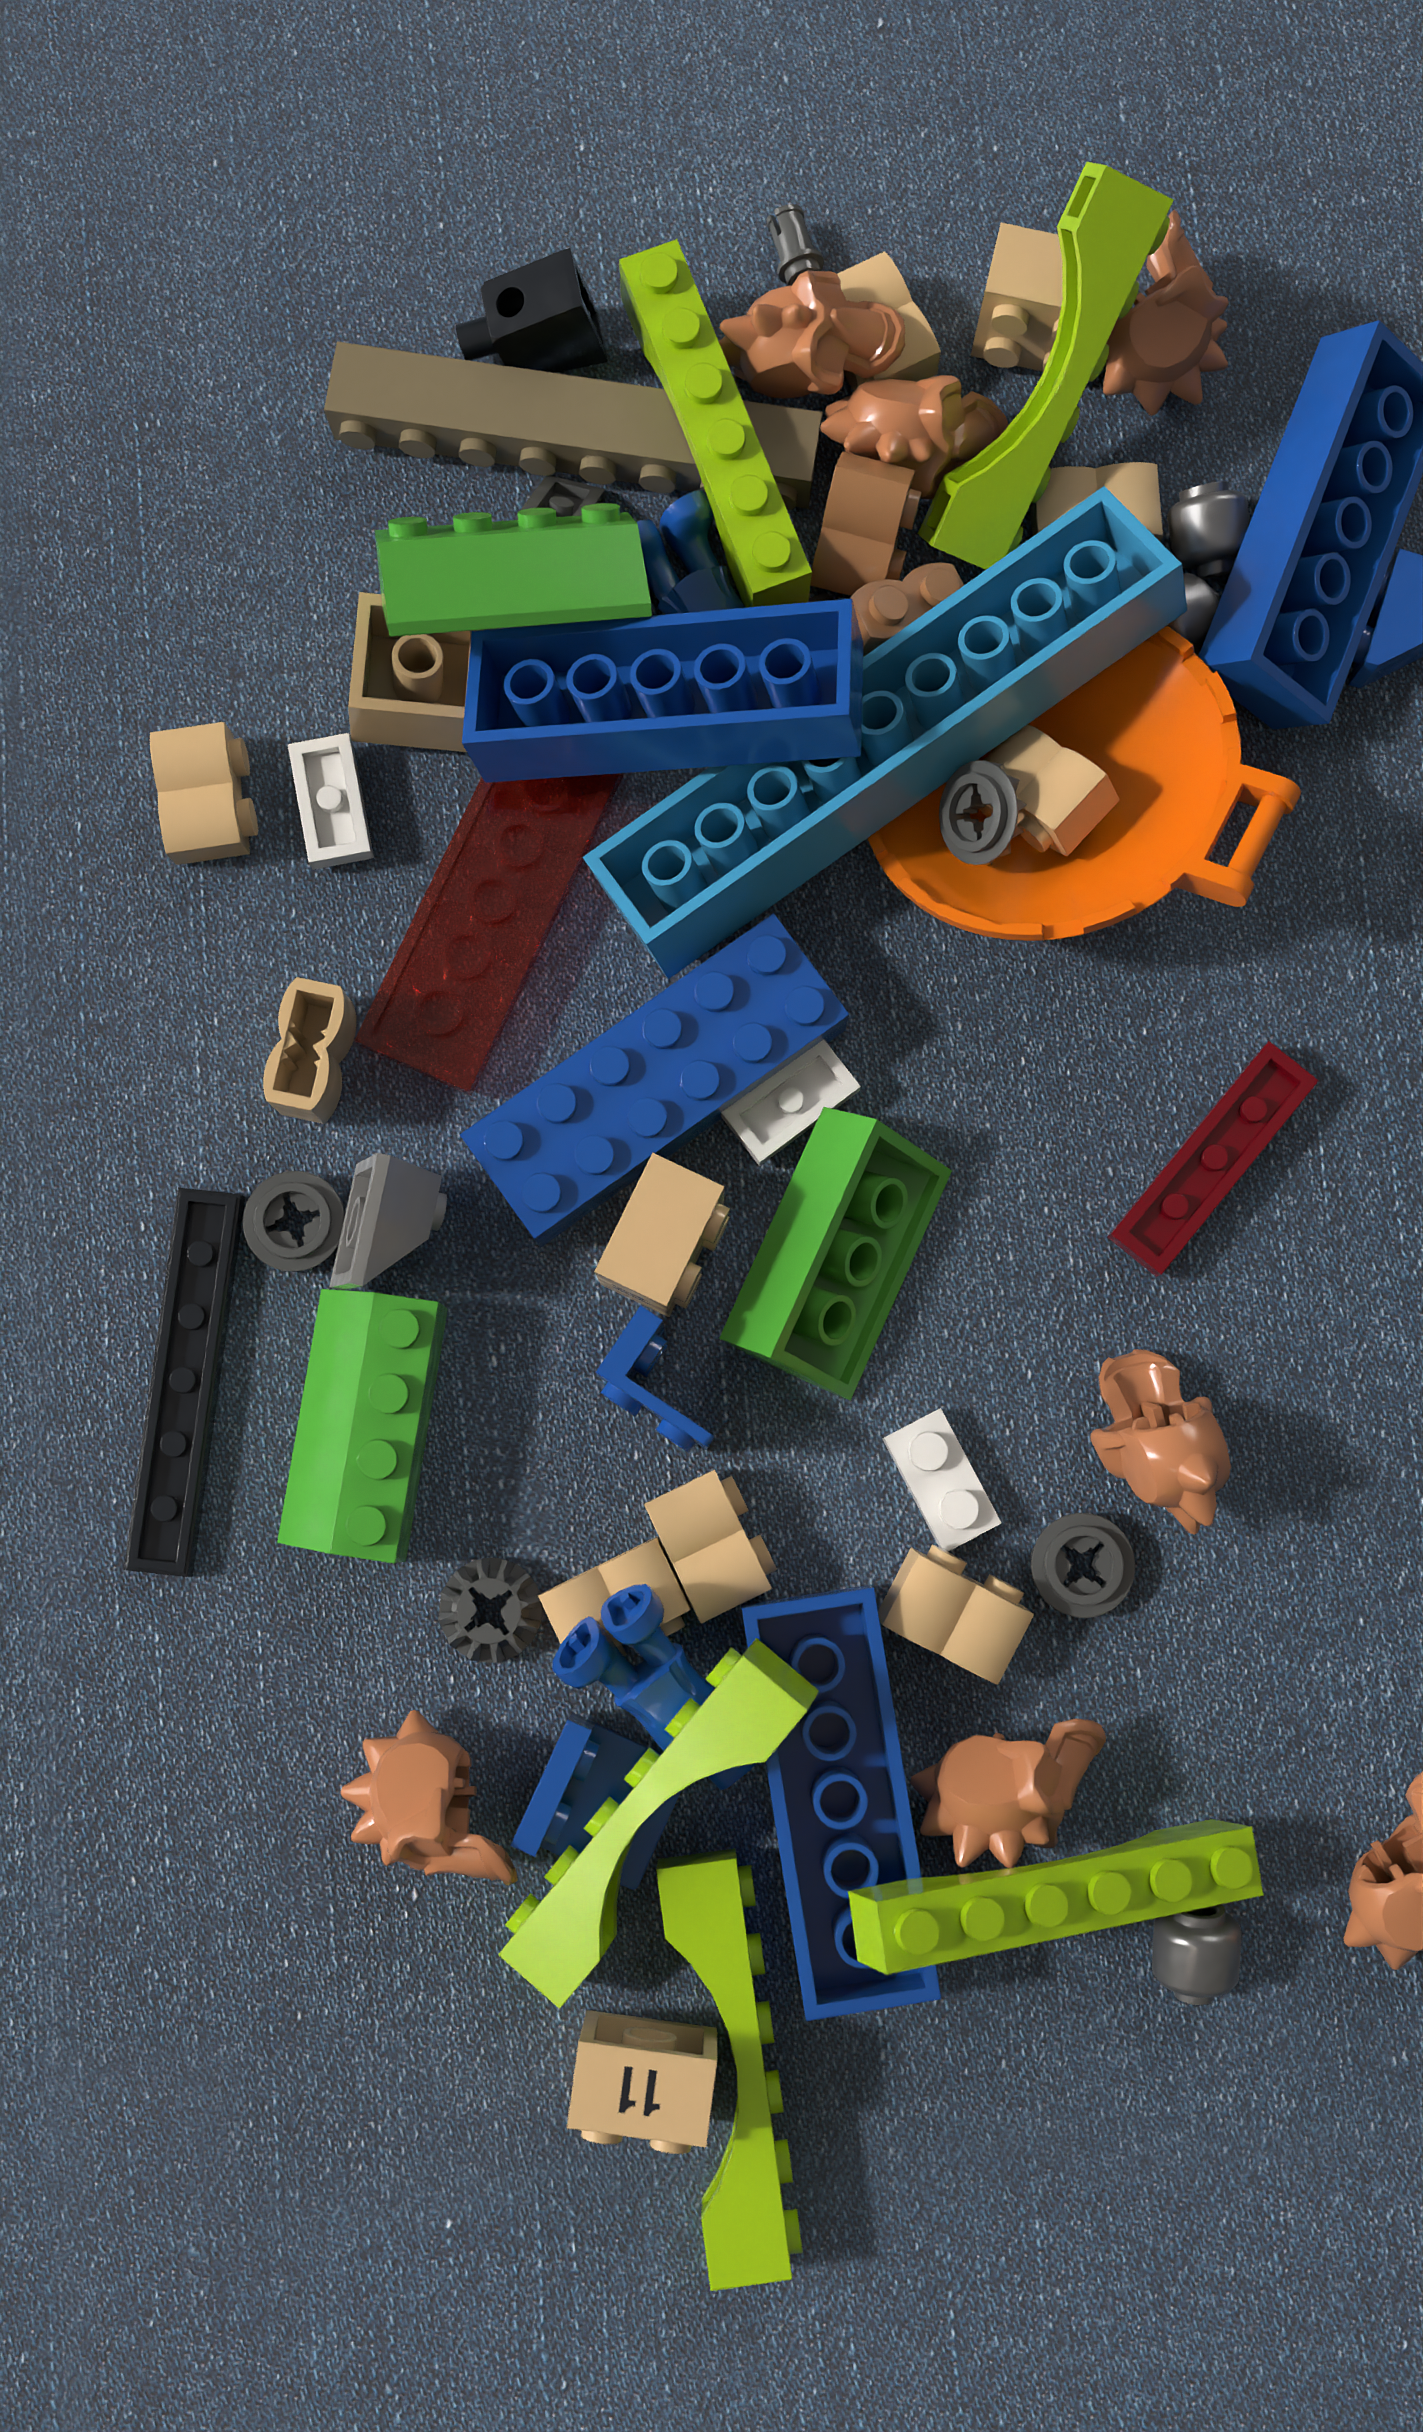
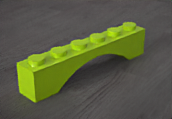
(1103, 245)
(731, 463)
(737, 1725)
(991, 1911)
(742, 2209)

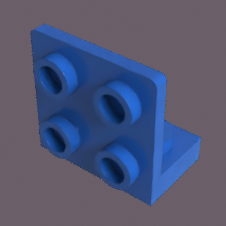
(639, 1351)
(578, 1779)

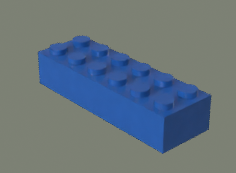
(1322, 530)
(665, 692)
(655, 1079)
(839, 1796)

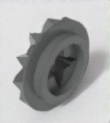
(966, 793)
(269, 1207)
(1112, 1563)
(521, 1612)

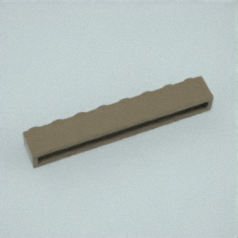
(543, 421)

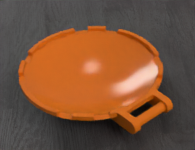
(1175, 760)

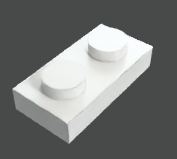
(330, 801)
(790, 1102)
(941, 1480)

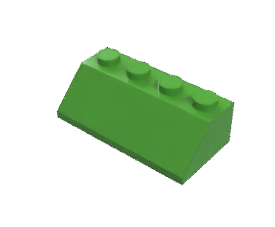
(511, 570)
(836, 1252)
(363, 1425)

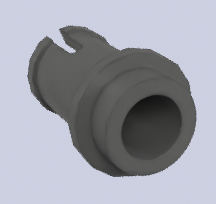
(793, 243)

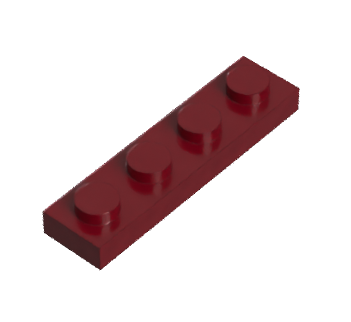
(1212, 1159)

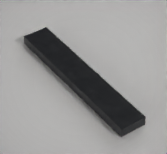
(184, 1383)

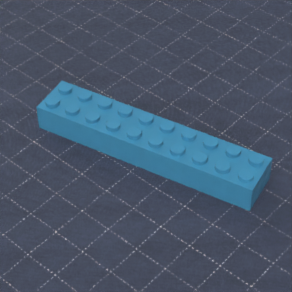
(929, 705)

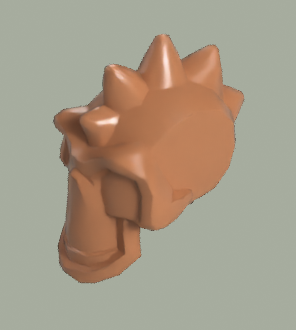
(1170, 332)
(806, 336)
(915, 426)
(1158, 1441)
(1006, 1791)
(420, 1805)
(1389, 1890)

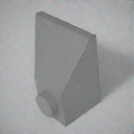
(385, 1218)

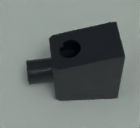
(537, 318)

